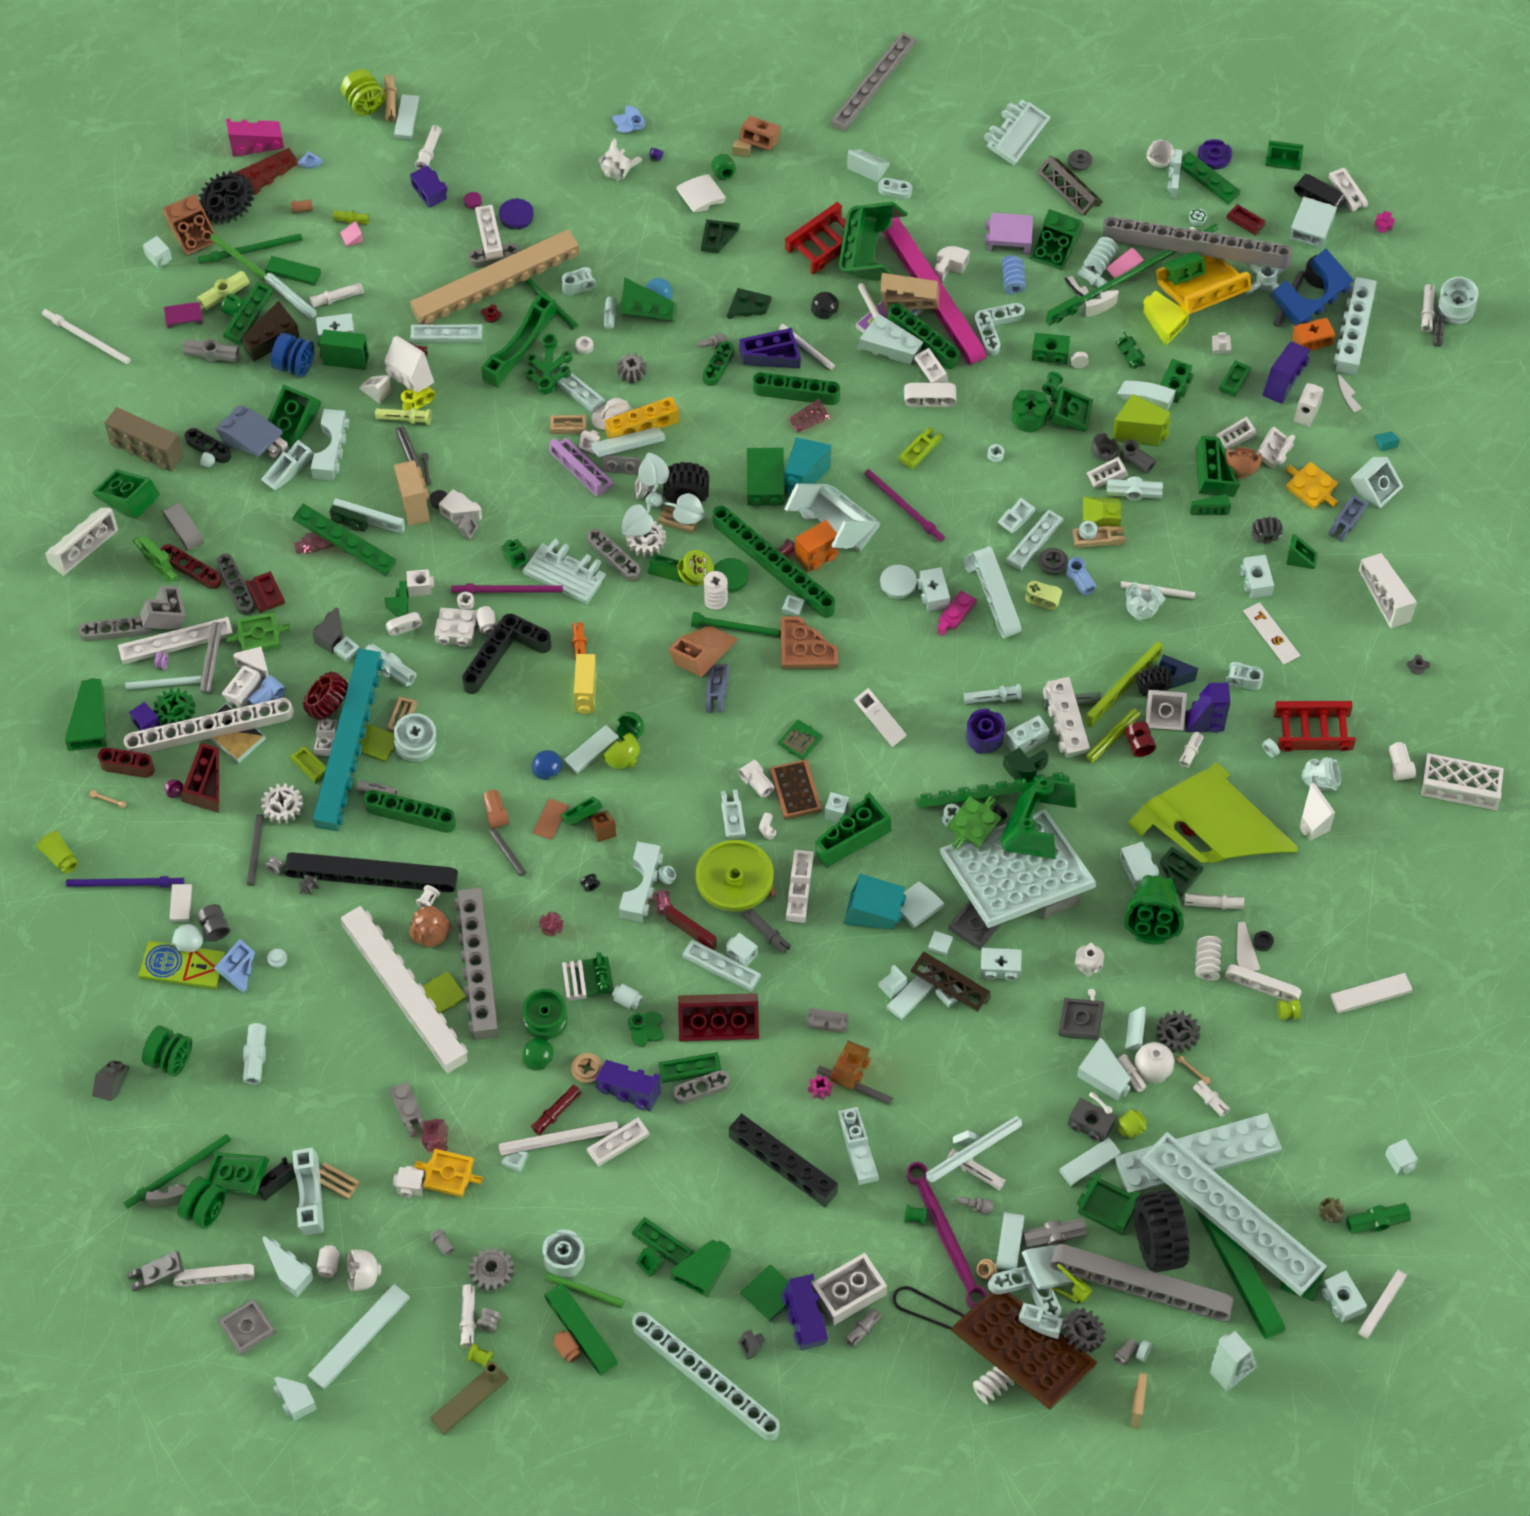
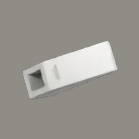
(880, 717)

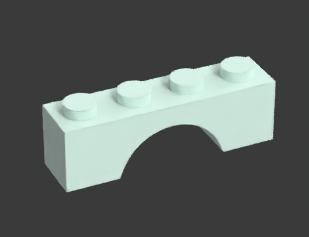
(325, 463)
(635, 902)
(310, 1199)

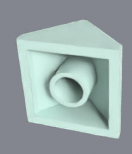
(866, 164)

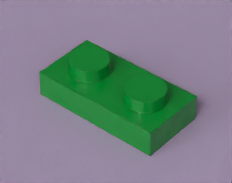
(1235, 378)
(586, 808)

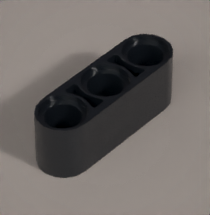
(1316, 189)

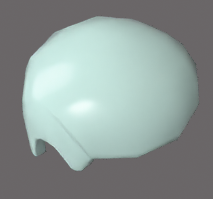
(187, 938)

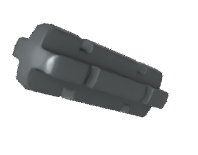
(1438, 330)

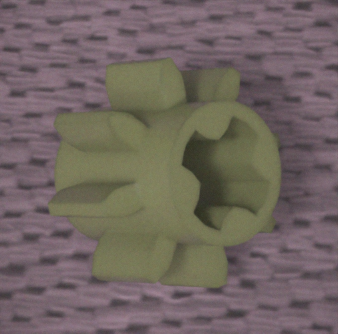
(1331, 1210)

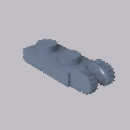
(1349, 516)
(717, 687)

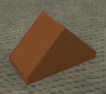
(603, 825)

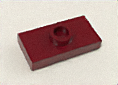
(1246, 219)

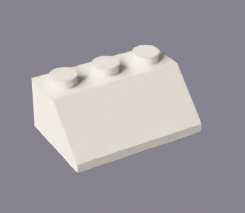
(408, 365)

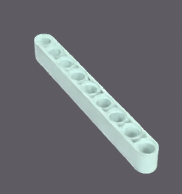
(708, 1385)

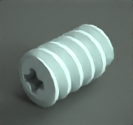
(1101, 255)

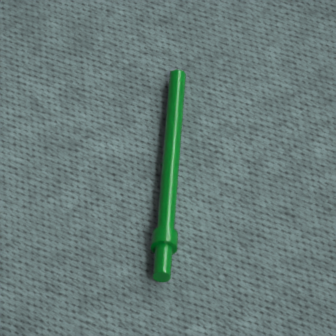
(216, 256)
(559, 310)
(141, 1193)

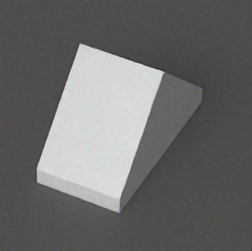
(377, 387)
(252, 659)

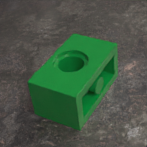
(1050, 348)

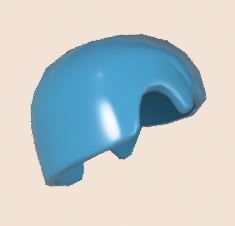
(660, 287)

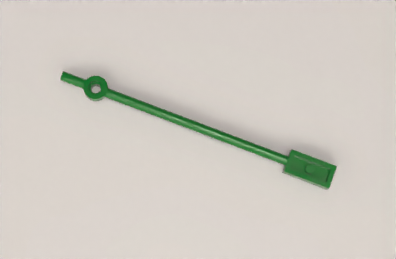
(1071, 306)

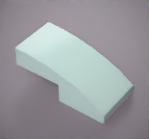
(1017, 516)
(1035, 1319)

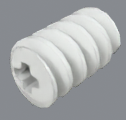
(715, 590)
(1208, 958)
(991, 1384)

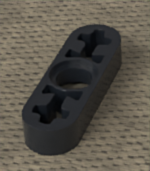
(203, 439)

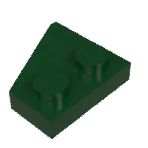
(717, 235)
(749, 303)
(1180, 870)

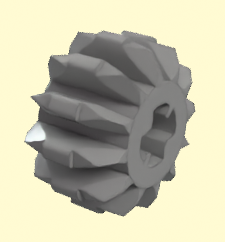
(631, 368)

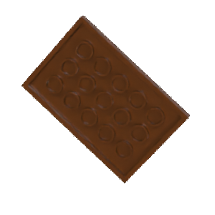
(1036, 1362)

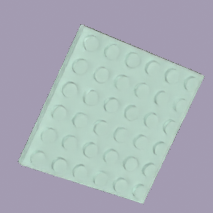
(1014, 884)

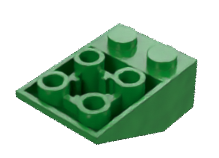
(1056, 239)

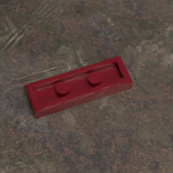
(691, 927)

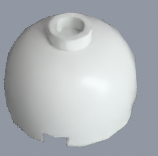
(1154, 1062)
(362, 1270)

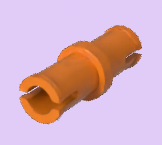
(579, 640)

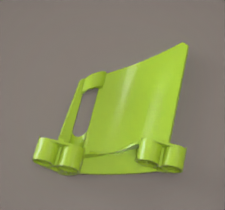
(1216, 815)

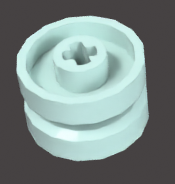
(415, 737)

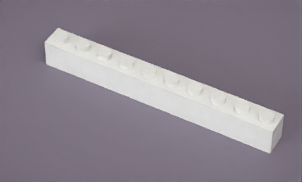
(404, 989)

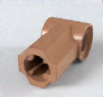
(496, 813)

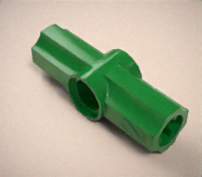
(1378, 1218)

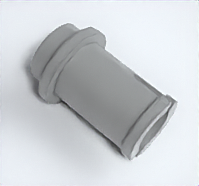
(439, 1238)
(1123, 1355)

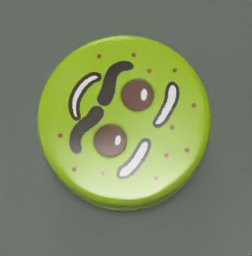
(694, 567)

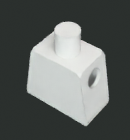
(1312, 399)

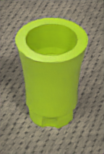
(57, 852)

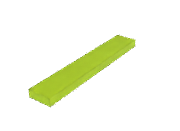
(1123, 684)

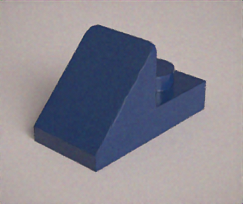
(1182, 672)

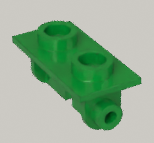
(1134, 356)

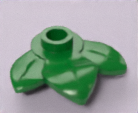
(647, 1030)

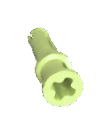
(411, 415)

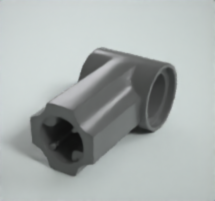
(1136, 456)

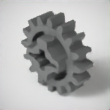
(1178, 1022)
(1083, 1330)

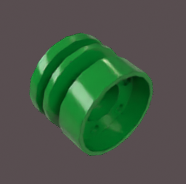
(167, 1050)

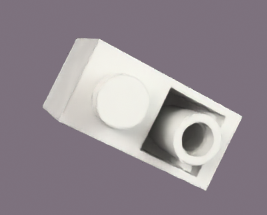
(456, 505)

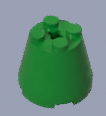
(1154, 911)

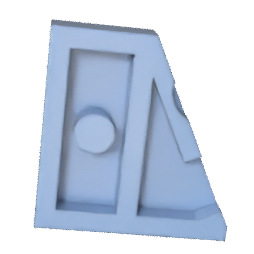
(237, 965)

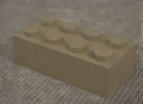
(143, 439)

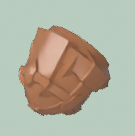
(429, 926)

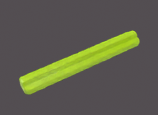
(1112, 735)

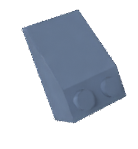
(247, 431)

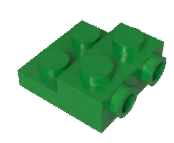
(1070, 409)

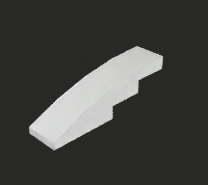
(799, 886)

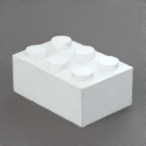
(849, 1289)

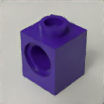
(144, 717)

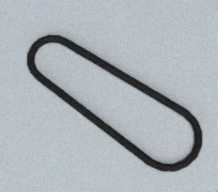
(928, 1297)

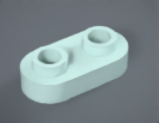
(894, 188)

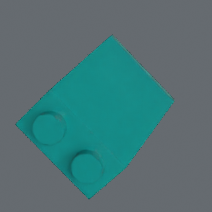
(806, 463)
(874, 903)

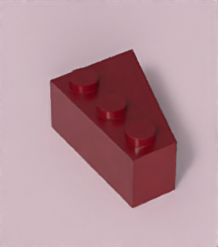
(203, 779)

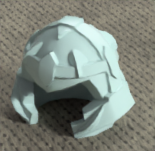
(1141, 603)
(1324, 774)

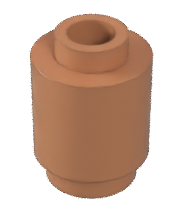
(567, 1346)

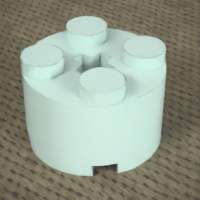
(553, 1249)

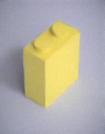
(585, 683)

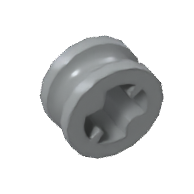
(274, 865)

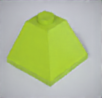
(1102, 511)

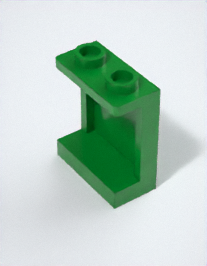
(1107, 1204)

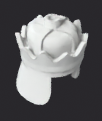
(615, 163)

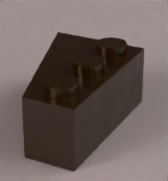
(262, 336)

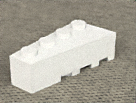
(1388, 590)

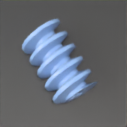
(1013, 274)

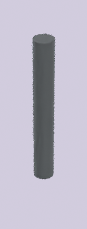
(507, 851)

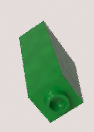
(88, 721)

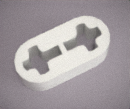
(404, 624)

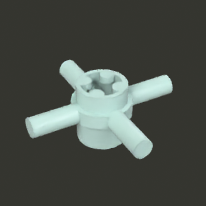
(1266, 277)

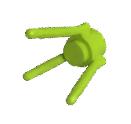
(1081, 1289)

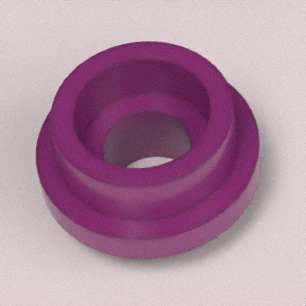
(173, 788)

